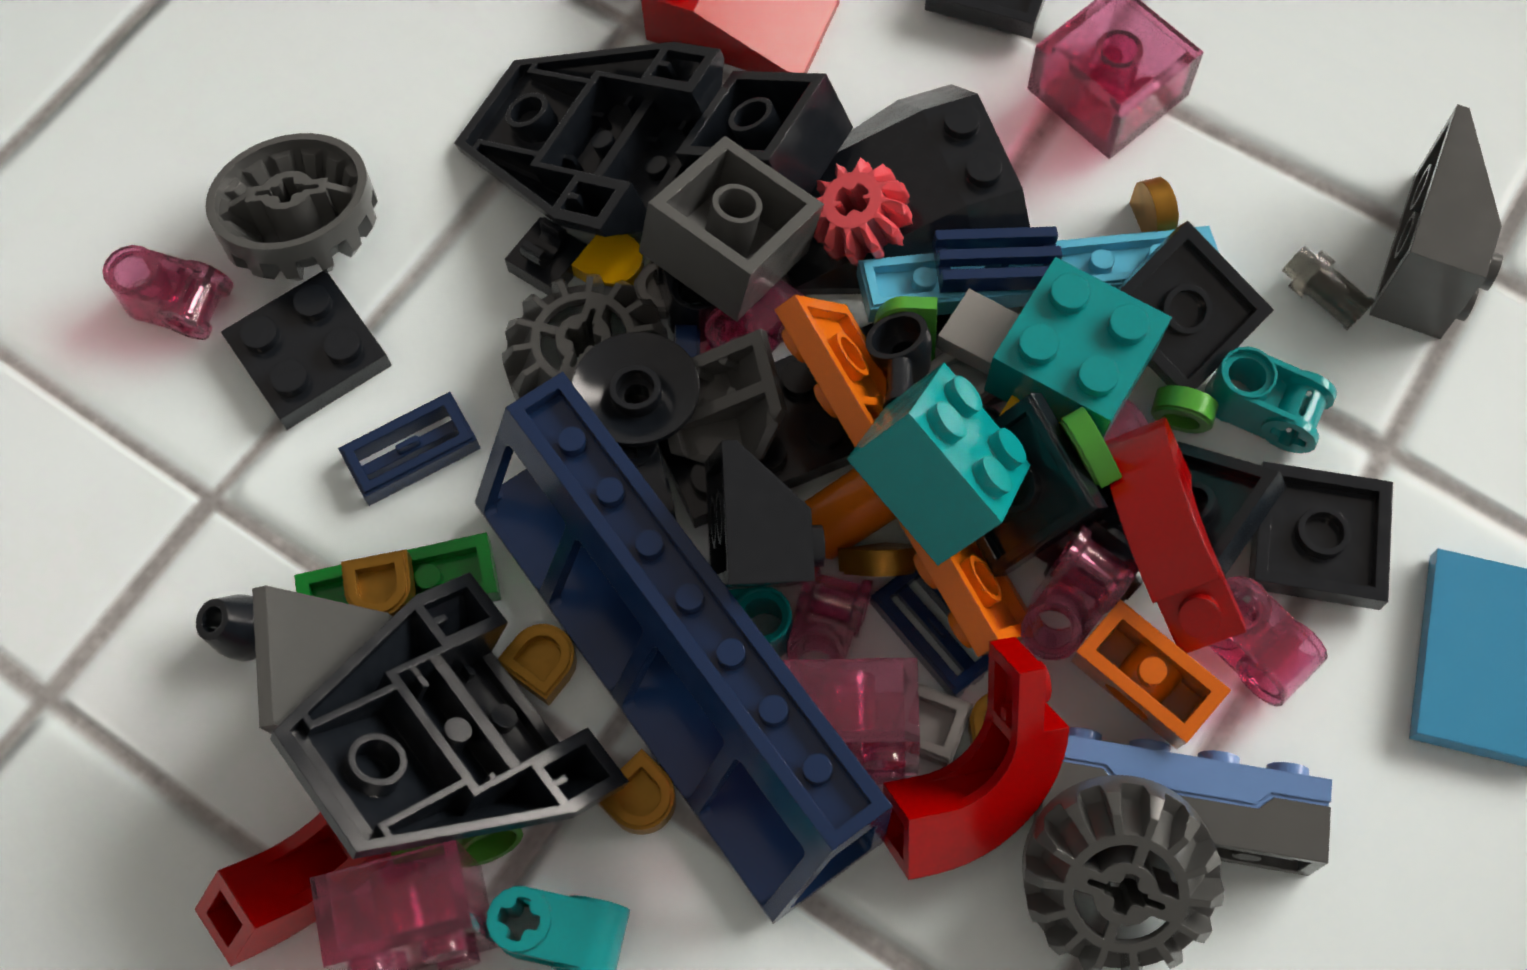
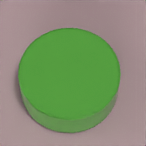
(1185, 408)

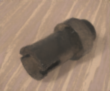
(1317, 278)

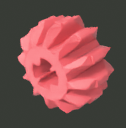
(862, 212)

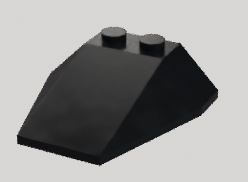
(594, 130)
(950, 166)
(435, 738)

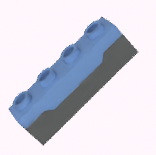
(1253, 813)

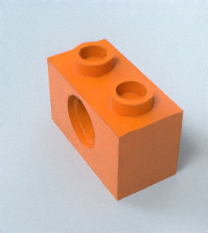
(1150, 675)

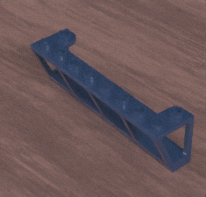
(678, 653)

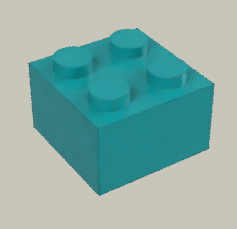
(1077, 346)
(942, 463)

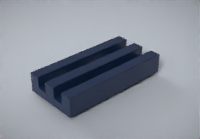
(995, 251)
(413, 457)
(951, 683)

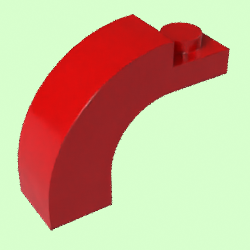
(1170, 538)
(994, 785)
(270, 893)

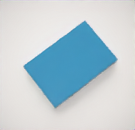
(1473, 658)

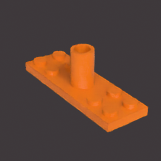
(849, 509)

